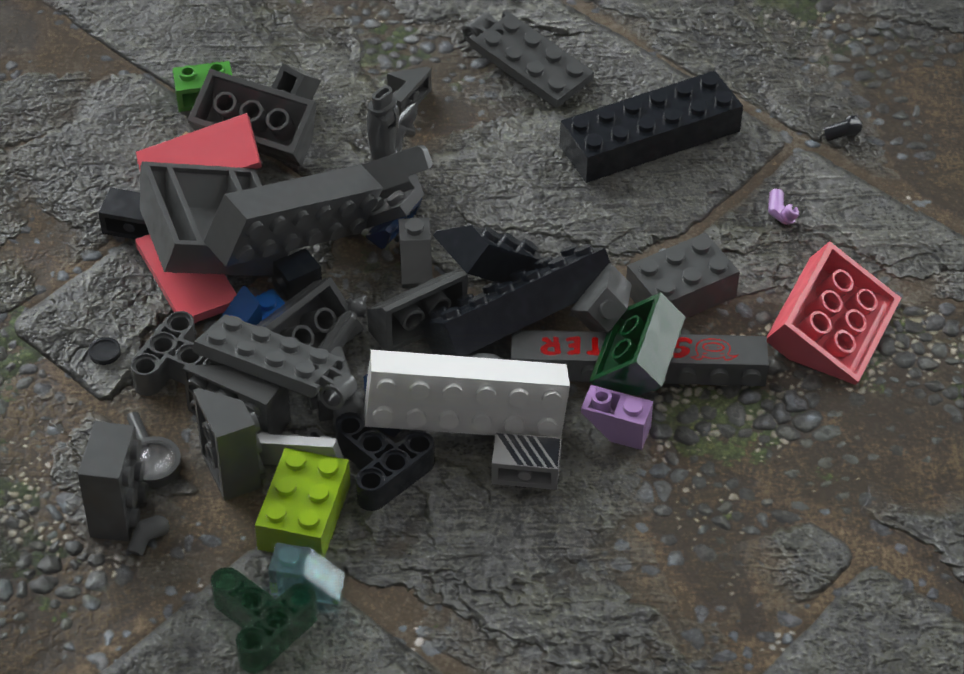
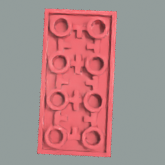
(221, 144)
(188, 292)

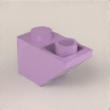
(618, 416)

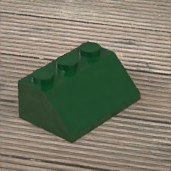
(639, 347)

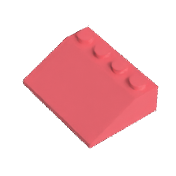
(834, 316)

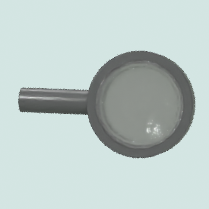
(160, 455)

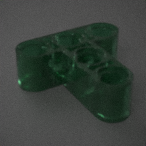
(236, 595)

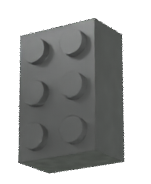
(689, 275)
(112, 481)

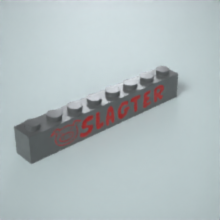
(695, 360)

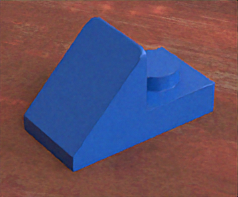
(252, 308)

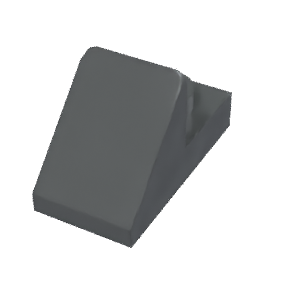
(410, 86)

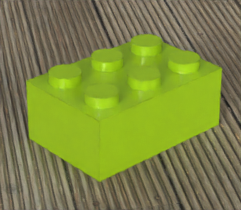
(303, 501)

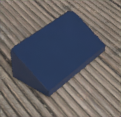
(384, 233)

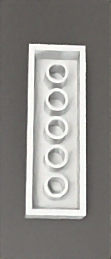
(465, 394)

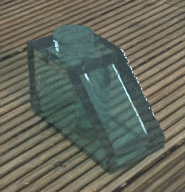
(303, 565)

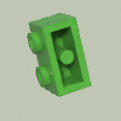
(189, 81)

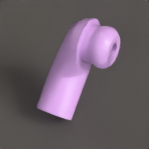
(778, 210)

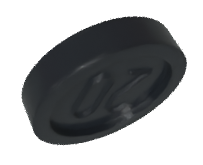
(104, 351)

